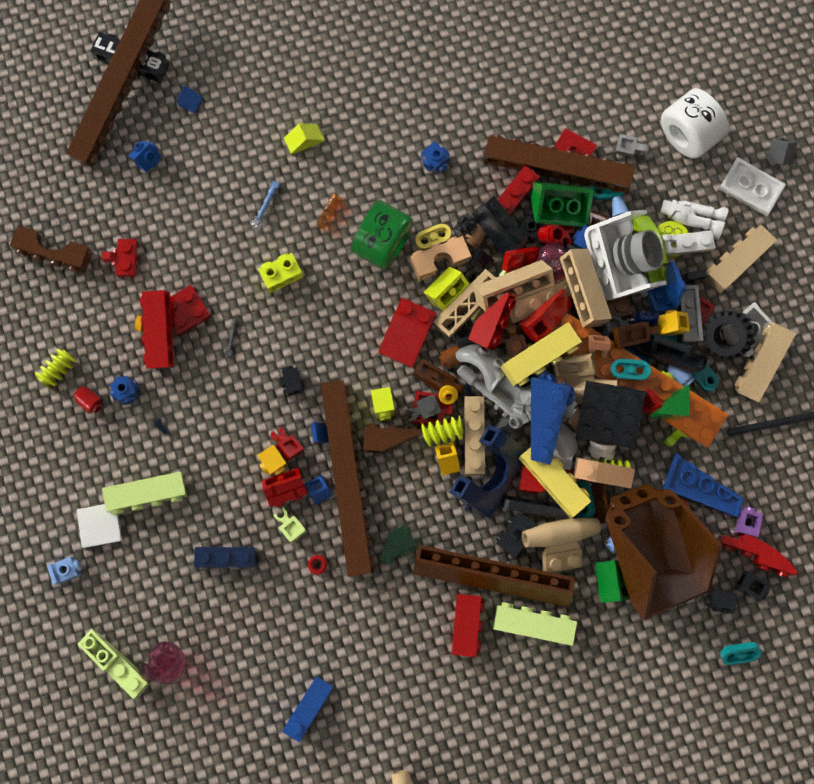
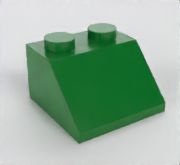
(611, 582)

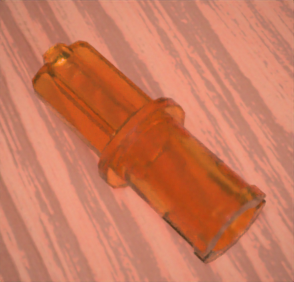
(328, 211)

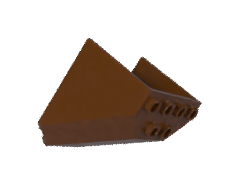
(661, 549)

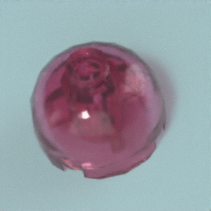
(551, 256)
(165, 663)

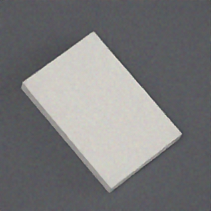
(752, 186)

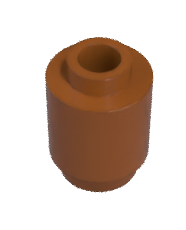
(448, 357)

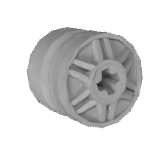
(638, 253)

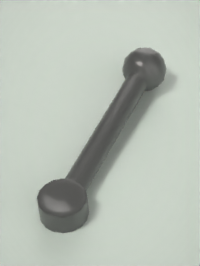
(228, 352)

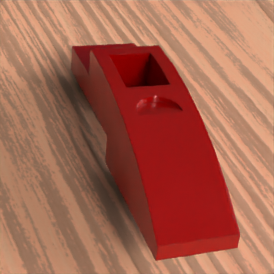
(764, 555)

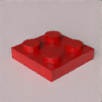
(187, 310)

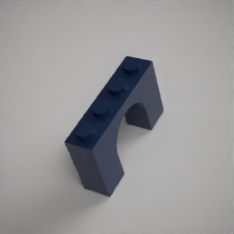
(487, 497)

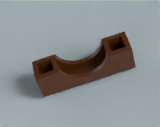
(73, 255)

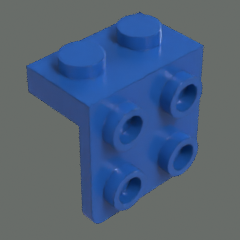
(670, 295)

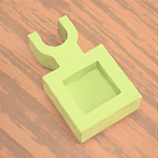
(291, 527)

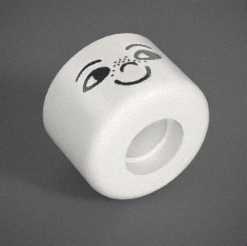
(694, 123)

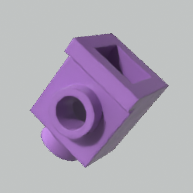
(755, 522)

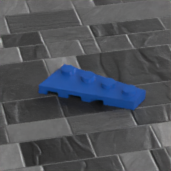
(547, 412)
(701, 488)

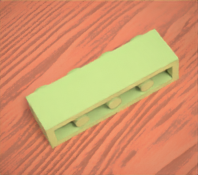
(144, 492)
(534, 625)

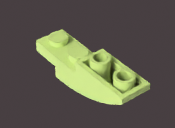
(114, 663)

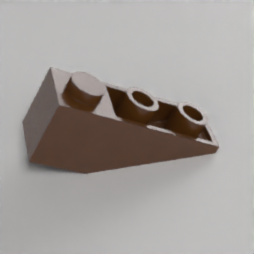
(385, 439)

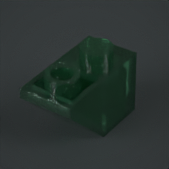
(397, 542)

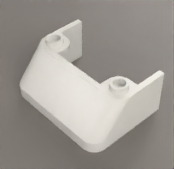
(600, 242)

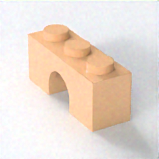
(454, 250)

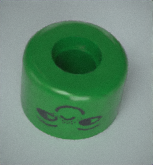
(382, 235)

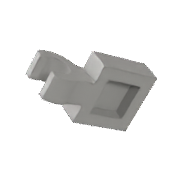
(628, 145)

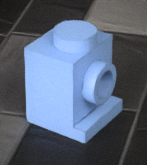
(56, 572)

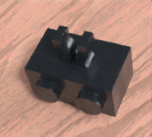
(511, 539)

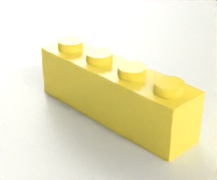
(540, 354)
(558, 484)

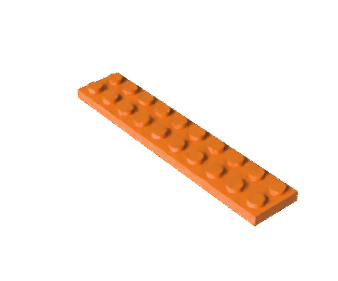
(703, 417)

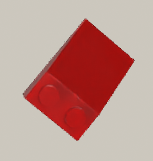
(407, 332)

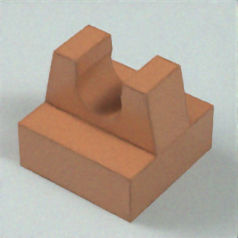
(598, 343)

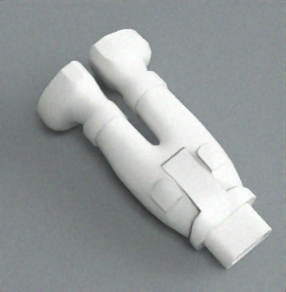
(686, 214)

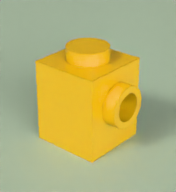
(673, 323)
(272, 461)
(447, 462)

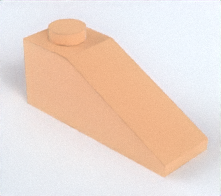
(603, 472)

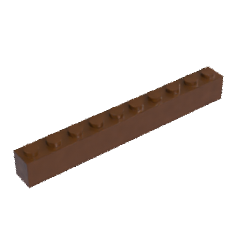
(117, 80)
(346, 480)

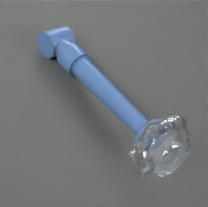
(257, 222)

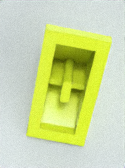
(303, 137)

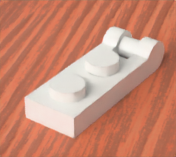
(688, 243)

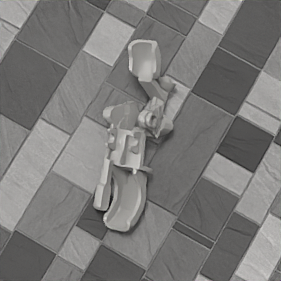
(511, 399)

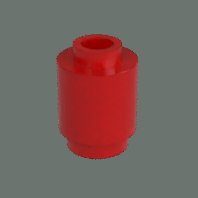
(550, 234)
(88, 400)

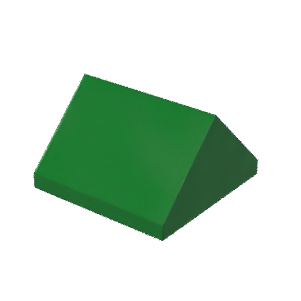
(675, 406)

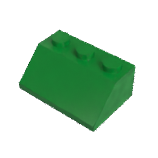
(561, 204)

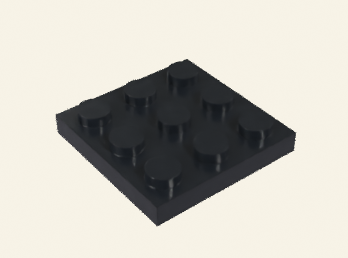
(610, 414)

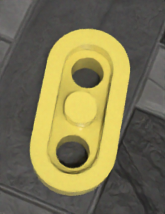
(432, 236)

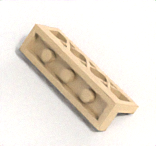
(458, 305)

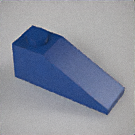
(307, 709)

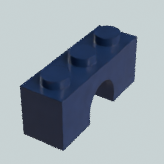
(225, 557)

